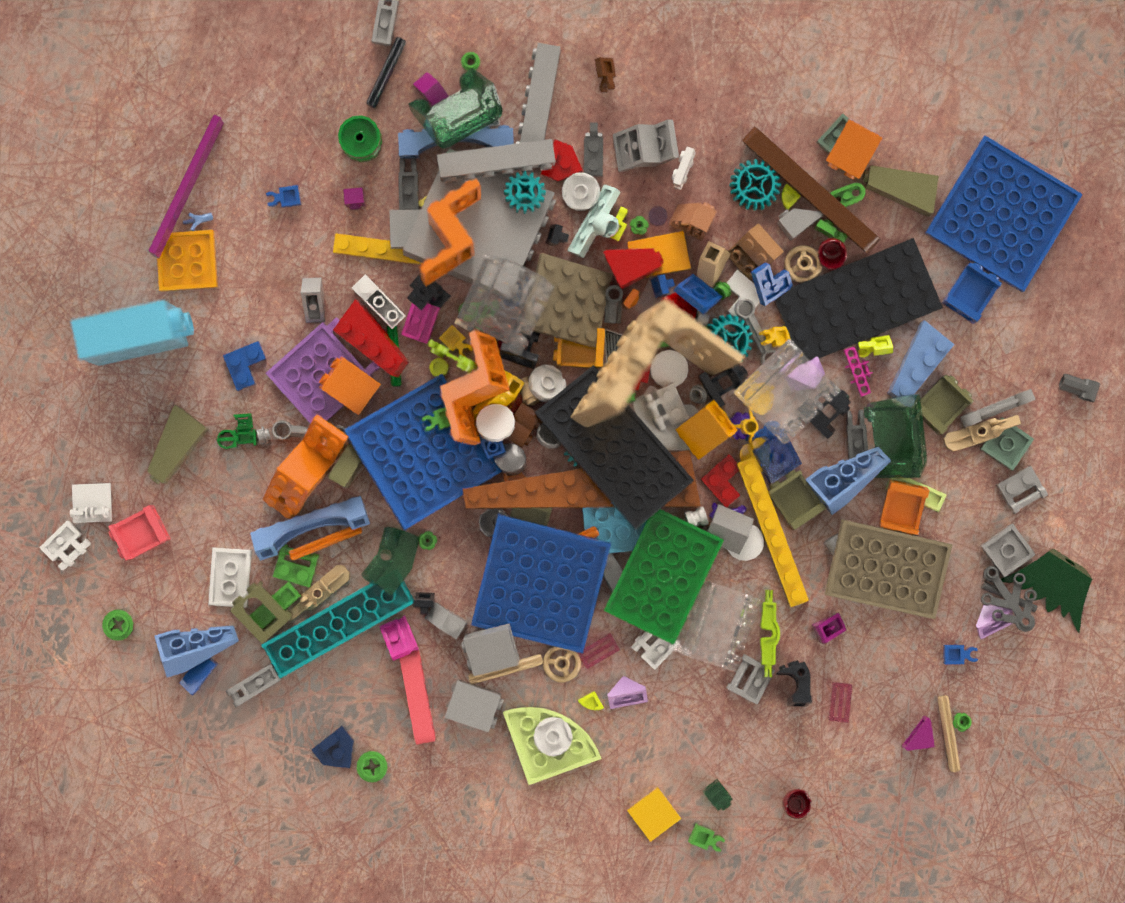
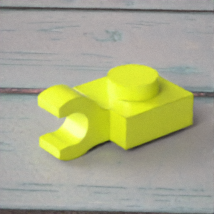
(622, 226)
(878, 345)

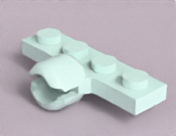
(596, 222)

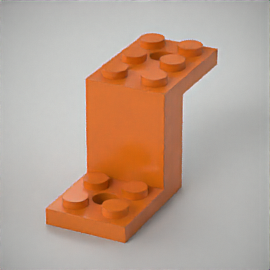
(450, 231)
(474, 388)
(305, 467)

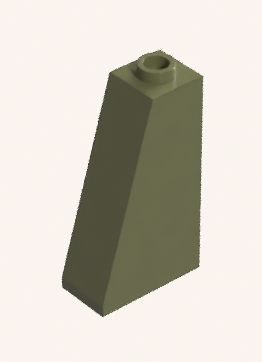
(907, 188)
(175, 445)
(346, 467)

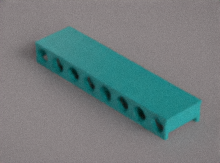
(334, 626)

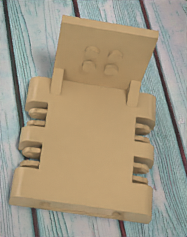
(636, 352)

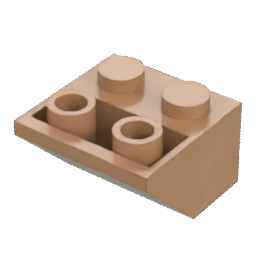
(754, 250)

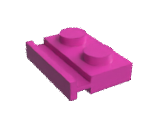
(420, 323)
(398, 638)

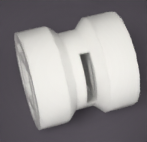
(697, 517)

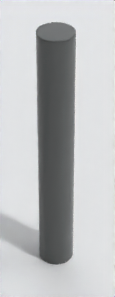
(991, 588)

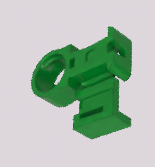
(243, 433)

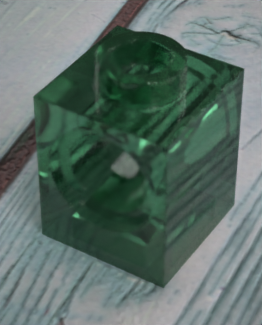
(718, 795)

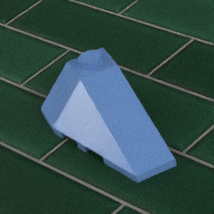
(843, 481)
(186, 650)

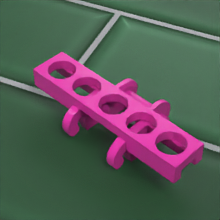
(858, 365)

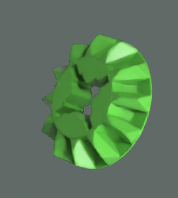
(109, 623)
(367, 774)

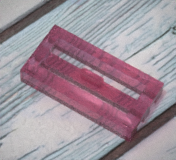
(584, 659)
(840, 703)

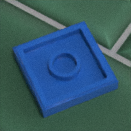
(698, 293)

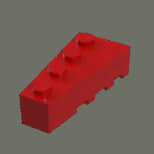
(367, 336)

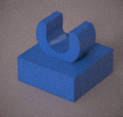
(661, 285)

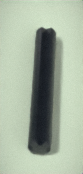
(386, 72)

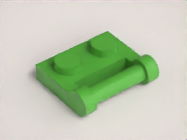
(293, 571)

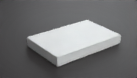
(229, 576)

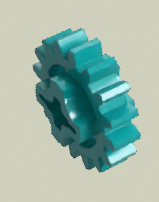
(519, 186)

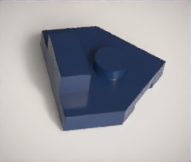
(336, 749)

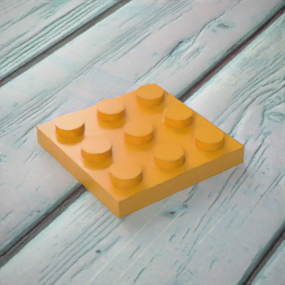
(188, 261)

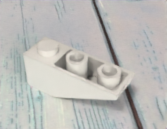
(378, 301)

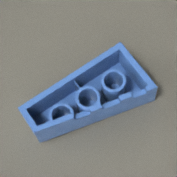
(921, 359)

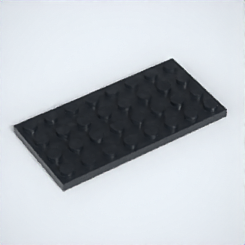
(858, 300)
(616, 454)

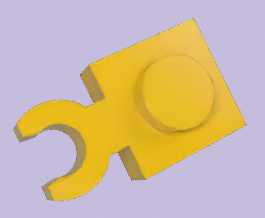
(776, 336)
(454, 339)

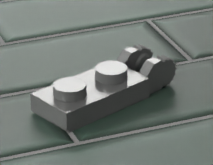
(408, 186)
(856, 435)

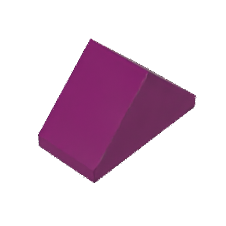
(430, 89)
(829, 628)
(921, 736)

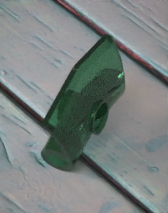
(390, 573)

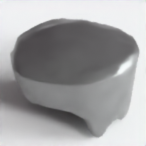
(512, 461)

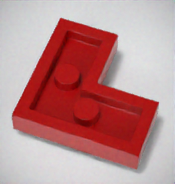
(717, 480)

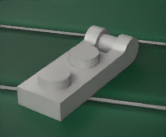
(384, 22)
(254, 684)

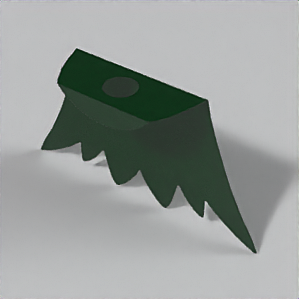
(1059, 581)

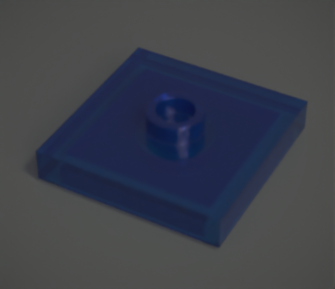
(776, 458)

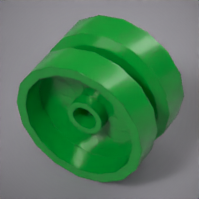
(358, 127)

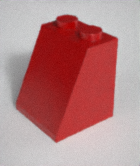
(633, 264)

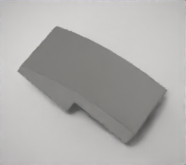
(612, 572)

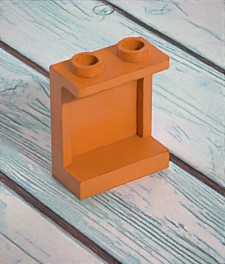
(853, 149)
(349, 385)
(903, 507)

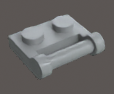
(1018, 484)
(755, 683)

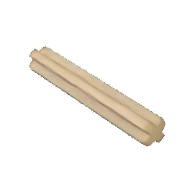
(523, 664)
(948, 732)

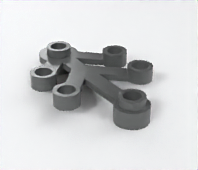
(1010, 601)

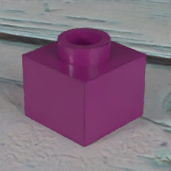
(354, 198)

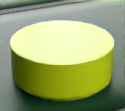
(439, 366)

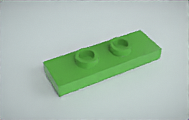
(284, 596)

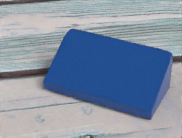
(197, 676)

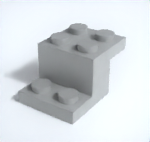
(645, 145)

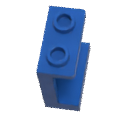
(972, 292)

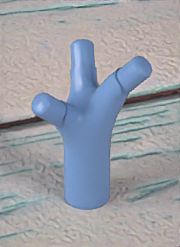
(198, 219)

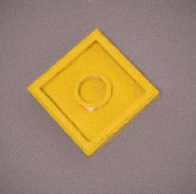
(654, 814)

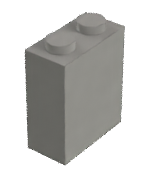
(490, 650)
(474, 706)

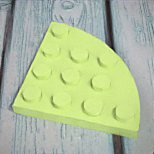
(540, 766)

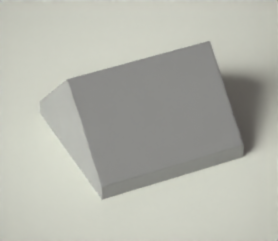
(731, 527)

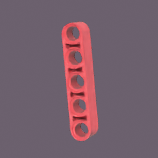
(417, 698)

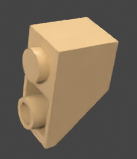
(712, 263)

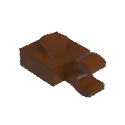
(606, 71)

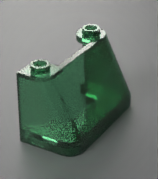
(460, 113)
(899, 434)

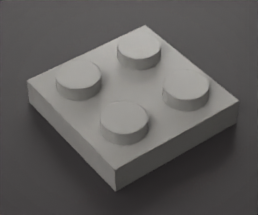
(1007, 550)

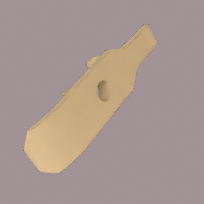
(970, 436)
(327, 585)

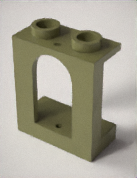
(257, 591)

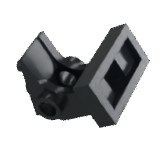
(432, 294)
(527, 358)
(736, 374)
(840, 404)
(802, 695)

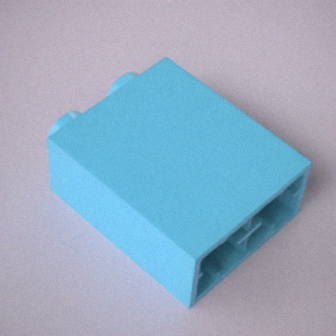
(131, 332)

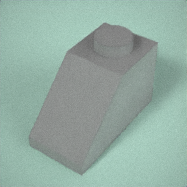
(797, 221)
(313, 299)
(446, 620)

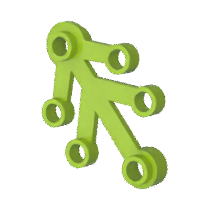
(463, 362)

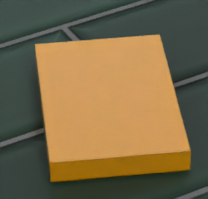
(672, 249)

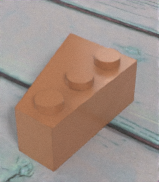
(693, 219)

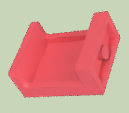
(139, 533)

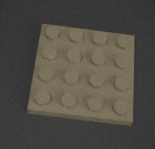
(576, 301)

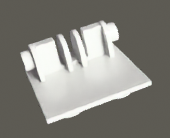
(91, 503)

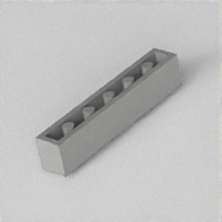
(539, 93)
(496, 160)

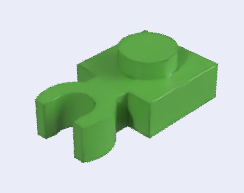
(826, 228)
(439, 419)
(704, 837)

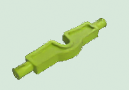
(768, 644)

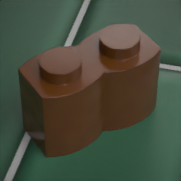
(524, 425)

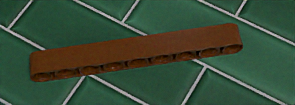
(811, 190)

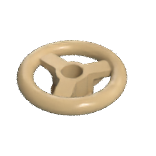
(803, 257)
(567, 677)

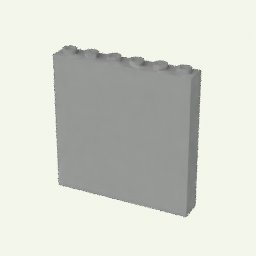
(489, 223)

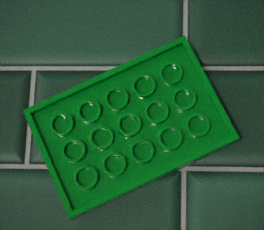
(664, 576)

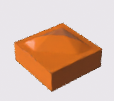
(632, 299)

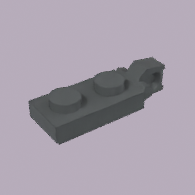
(593, 152)

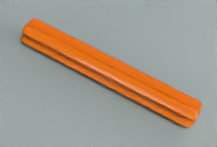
(323, 542)

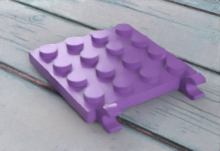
(304, 366)

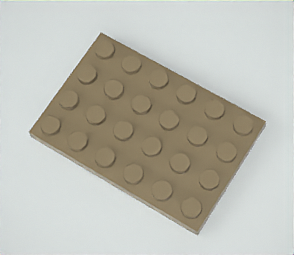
(888, 569)

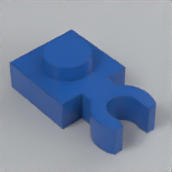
(287, 196)
(956, 654)

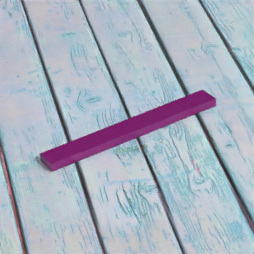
(186, 186)

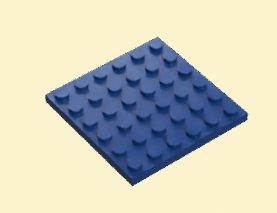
(1003, 213)
(414, 466)
(541, 583)

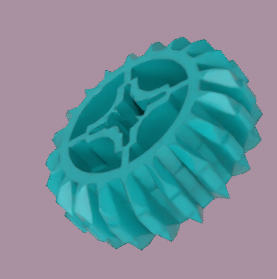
(741, 194)
(741, 332)

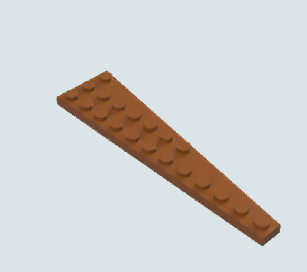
(563, 490)

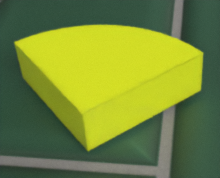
(789, 196)
(591, 701)

